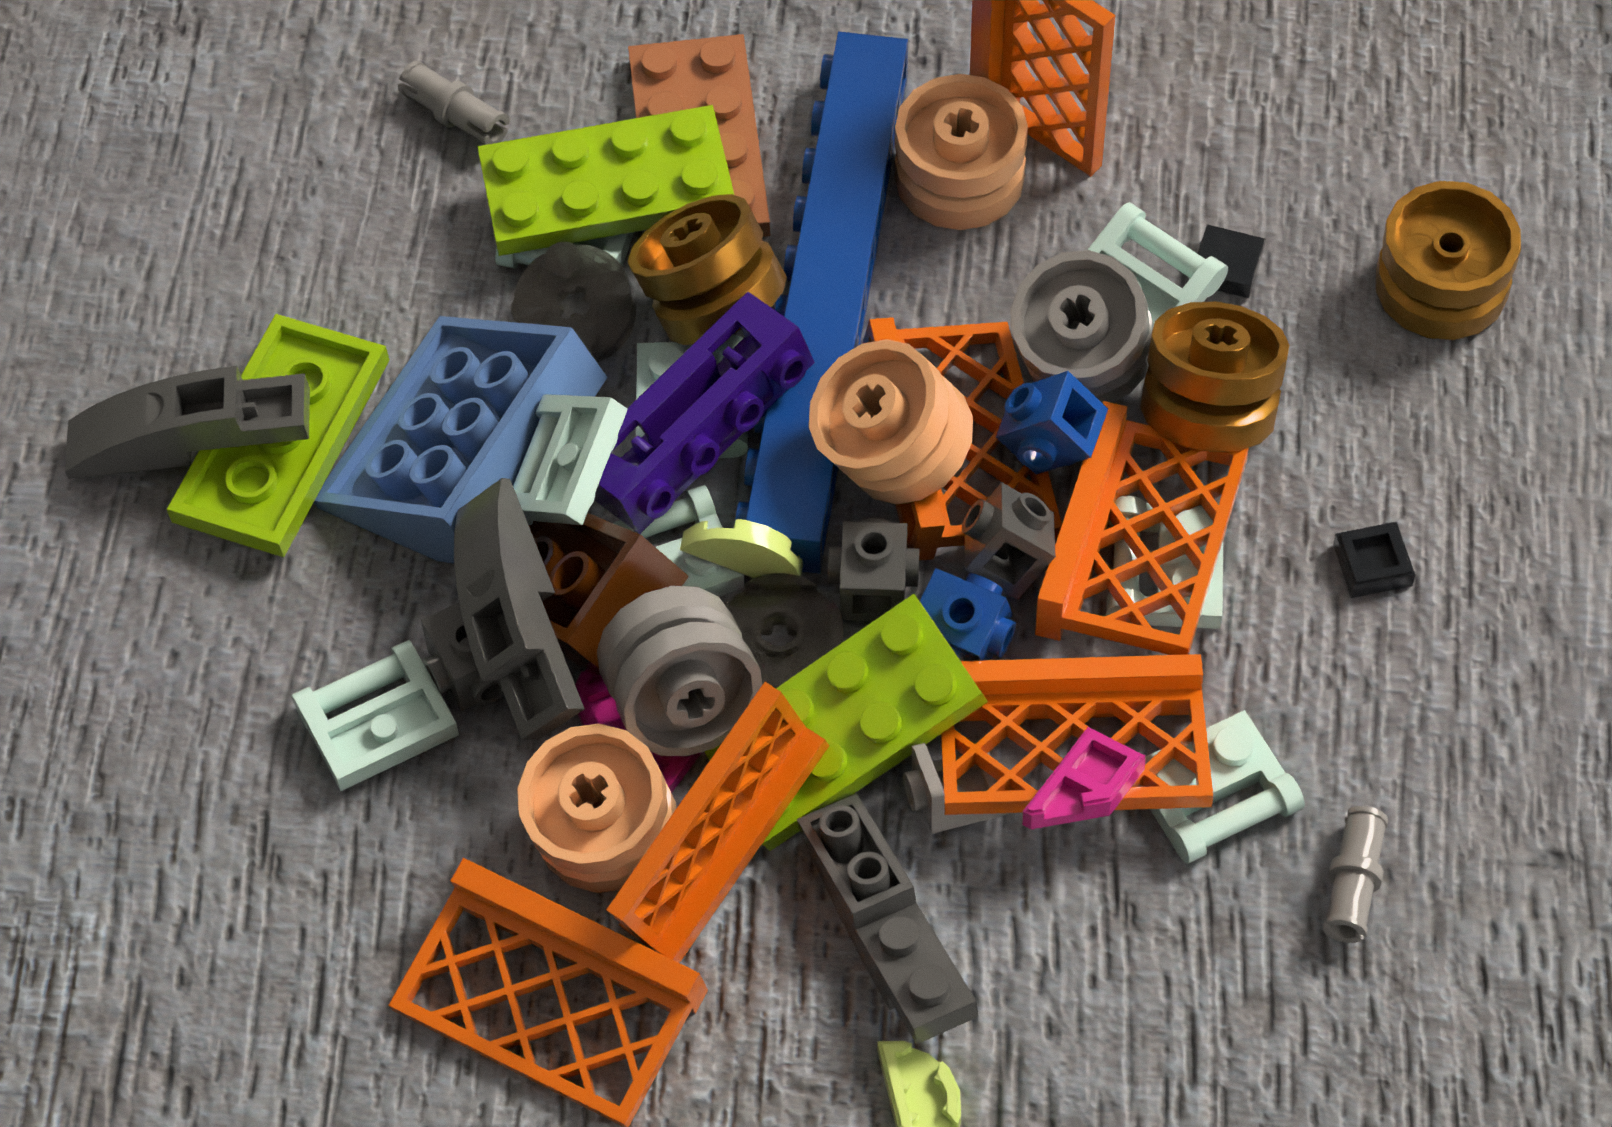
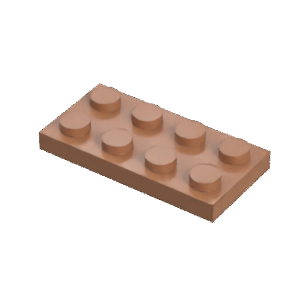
(703, 74)

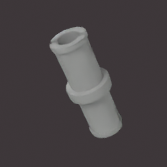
(453, 103)
(1355, 874)

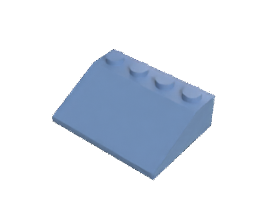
(453, 427)

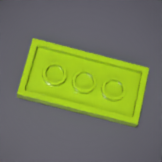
(601, 178)
(266, 490)
(872, 703)

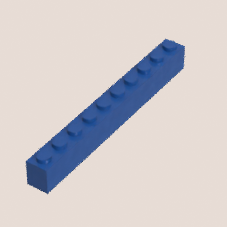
(828, 278)

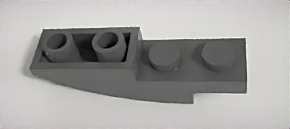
(185, 413)
(503, 611)
(885, 921)

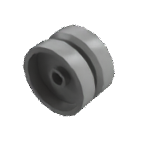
(1084, 318)
(678, 669)

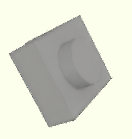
(926, 791)

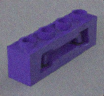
(701, 410)

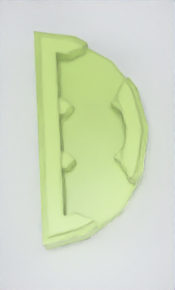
(746, 548)
(919, 1087)

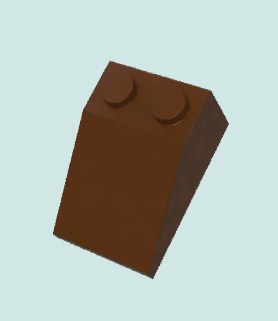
(594, 575)

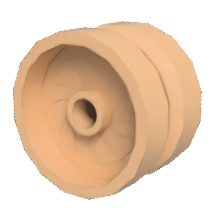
(960, 151)
(891, 421)
(593, 804)

